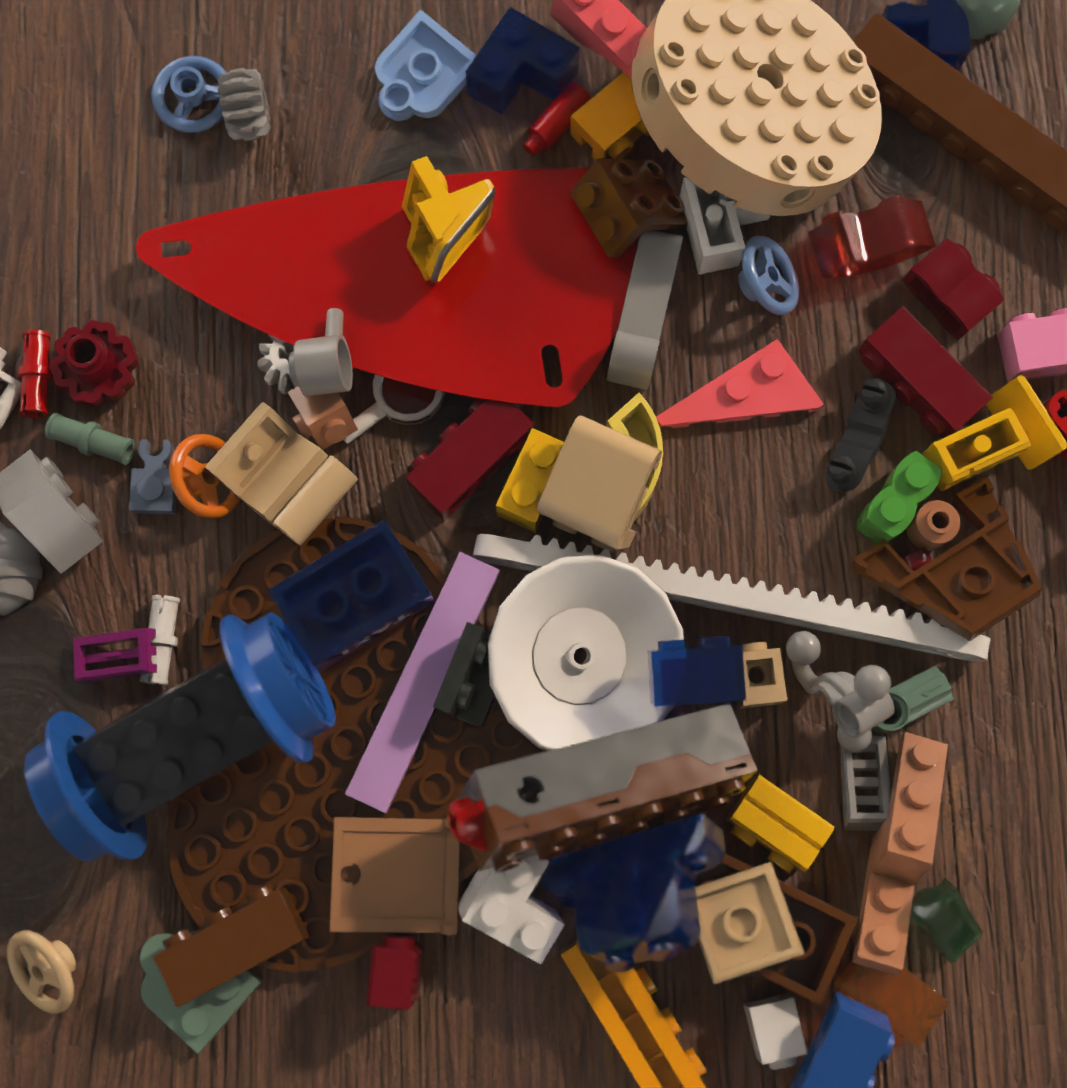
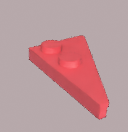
(757, 386)

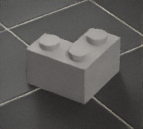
(40, 508)

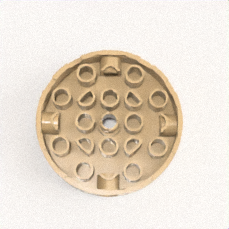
(758, 100)

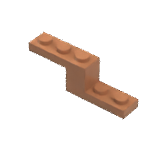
(900, 854)

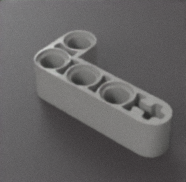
(644, 309)

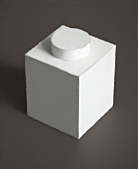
(775, 1030)

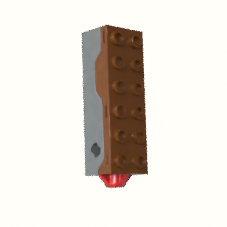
(601, 788)

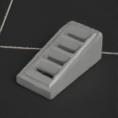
(866, 821)

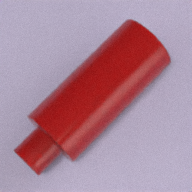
(555, 119)

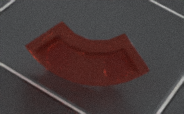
(871, 238)

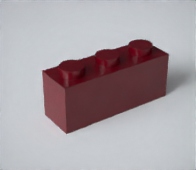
(923, 374)
(468, 455)

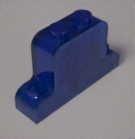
(637, 891)

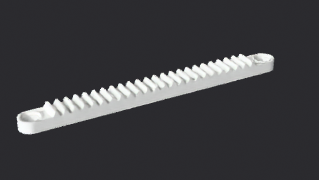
(757, 602)

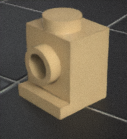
(772, 688)

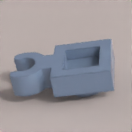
(151, 485)

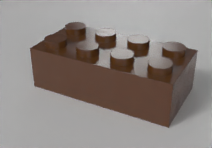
(820, 929)

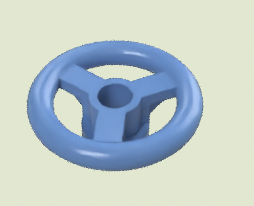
(182, 77)
(763, 277)

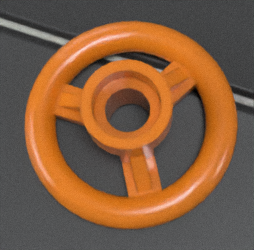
(193, 480)

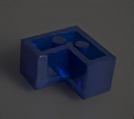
(520, 54)
(696, 672)

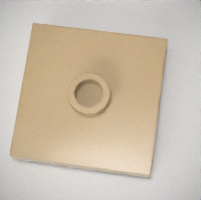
(745, 924)

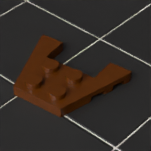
(969, 583)

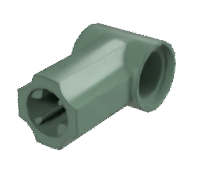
(916, 698)

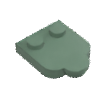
(202, 1017)

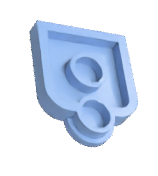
(421, 70)

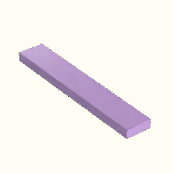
(415, 693)

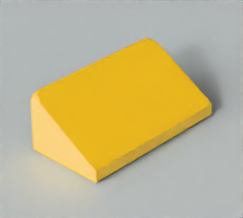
(1039, 427)

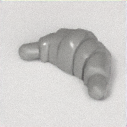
(18, 570)

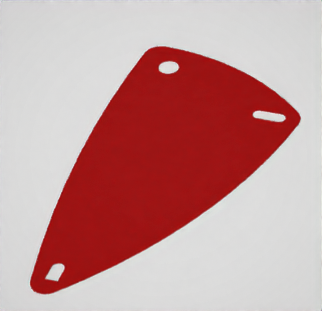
(476, 333)

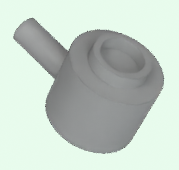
(324, 362)

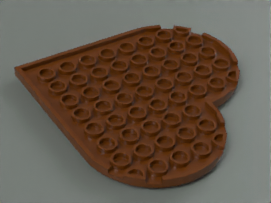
(275, 816)

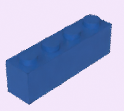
(846, 1047)

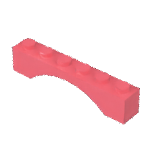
(602, 27)

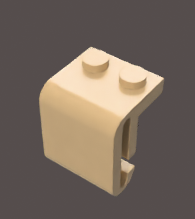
(281, 474)
(598, 484)

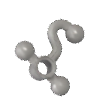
(856, 700)

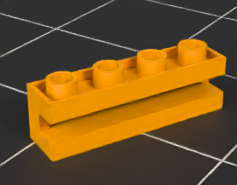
(609, 121)
(635, 1023)

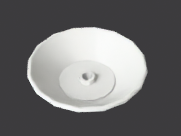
(571, 606)

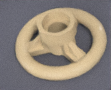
(47, 964)

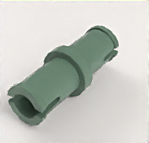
(90, 438)

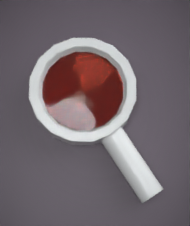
(400, 403)

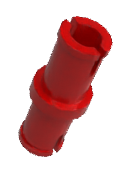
(35, 374)

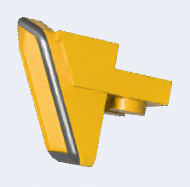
(442, 221)

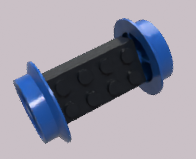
(103, 781)

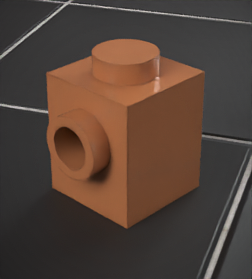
(322, 417)

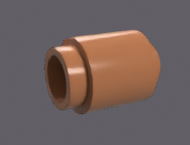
(923, 532)

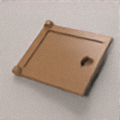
(404, 876)

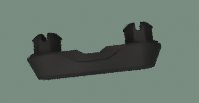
(862, 436)

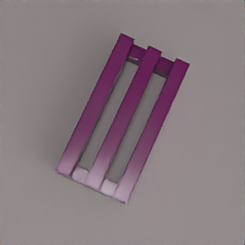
(143, 652)

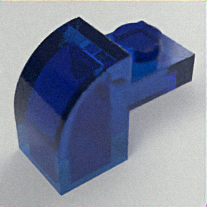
(935, 25)

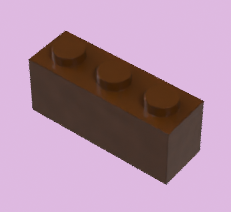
(229, 944)

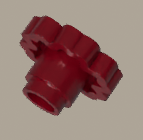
(94, 363)

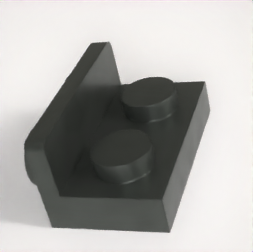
(466, 685)

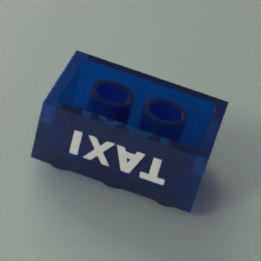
(351, 596)

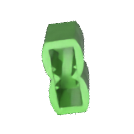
(897, 501)

